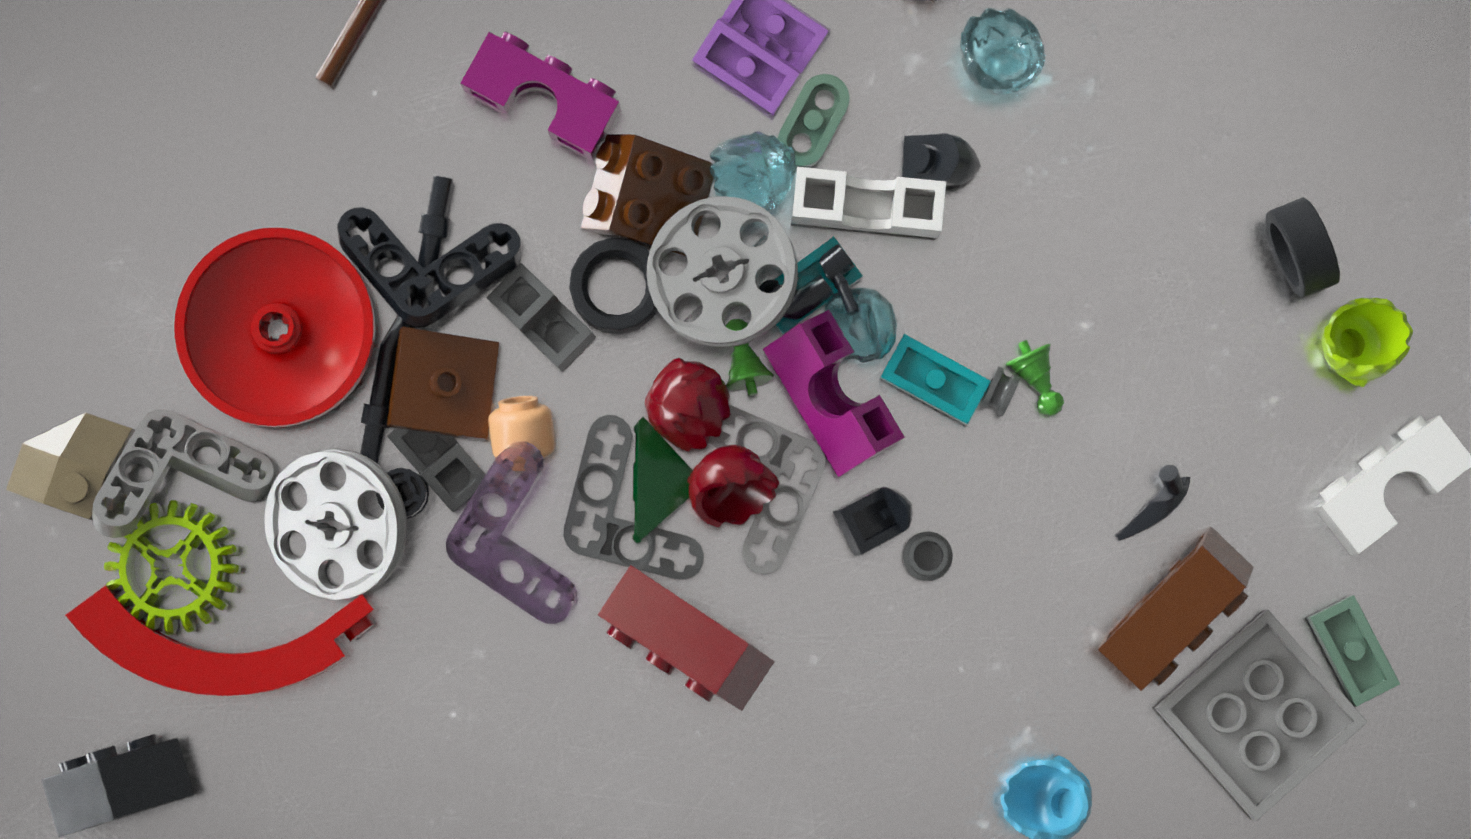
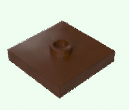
(443, 384)

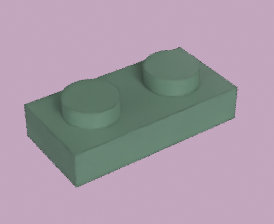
(1353, 651)

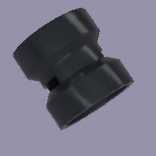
(413, 491)

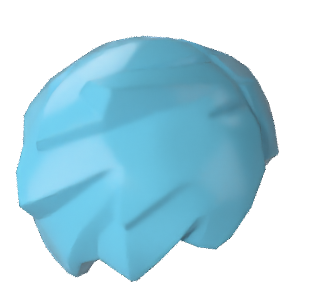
(1047, 799)

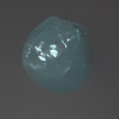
(1001, 51)
(754, 169)

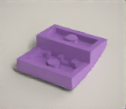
(761, 48)

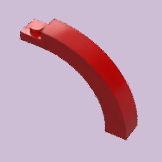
(200, 671)

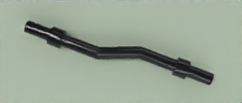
(375, 414)

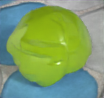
(1366, 339)

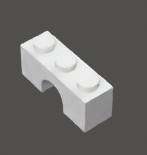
(860, 204)
(1357, 507)

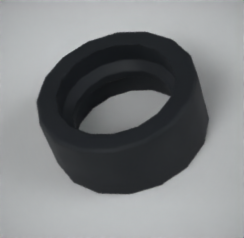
(1302, 247)
(579, 282)

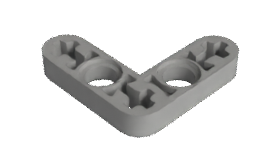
(176, 453)
(777, 460)

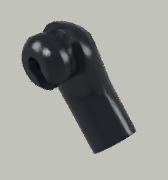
(805, 298)

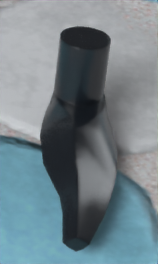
(1161, 504)

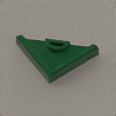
(658, 480)

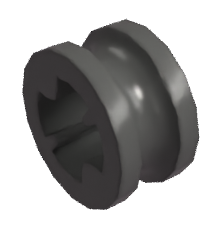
(1000, 391)

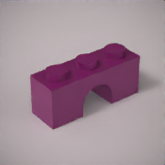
(506, 70)
(808, 367)

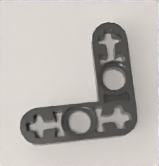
(613, 528)

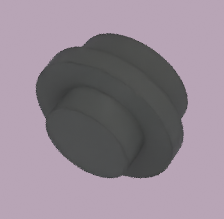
(927, 556)

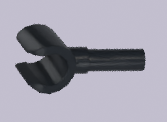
(836, 265)

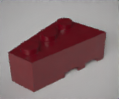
(684, 640)

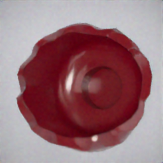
(688, 404)
(730, 486)

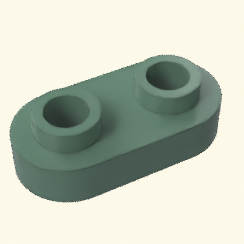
(812, 122)

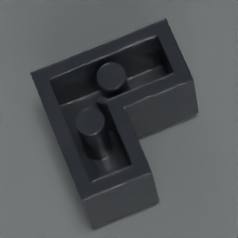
(116, 785)

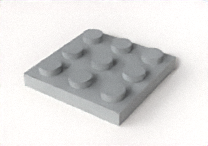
(1261, 715)

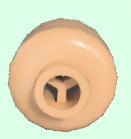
(522, 420)

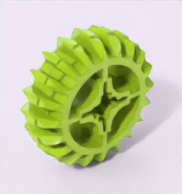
(187, 551)

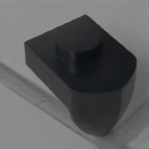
(939, 158)
(874, 518)

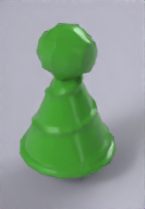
(746, 367)
(1035, 370)

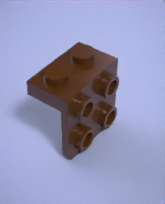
(642, 187)

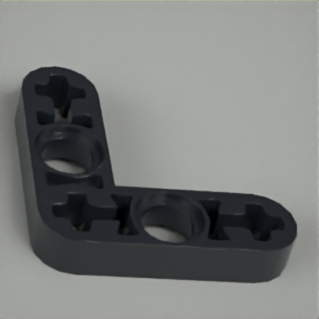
(418, 280)

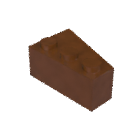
(1178, 611)

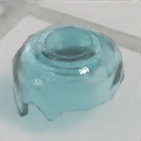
(871, 329)

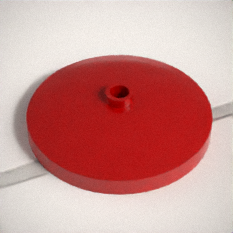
(228, 320)

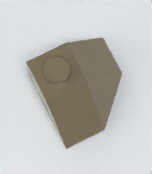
(69, 463)

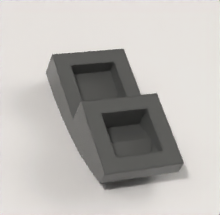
(541, 317)
(441, 464)

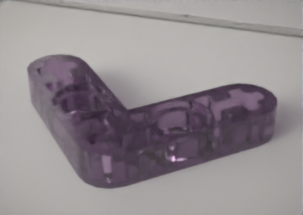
(495, 547)

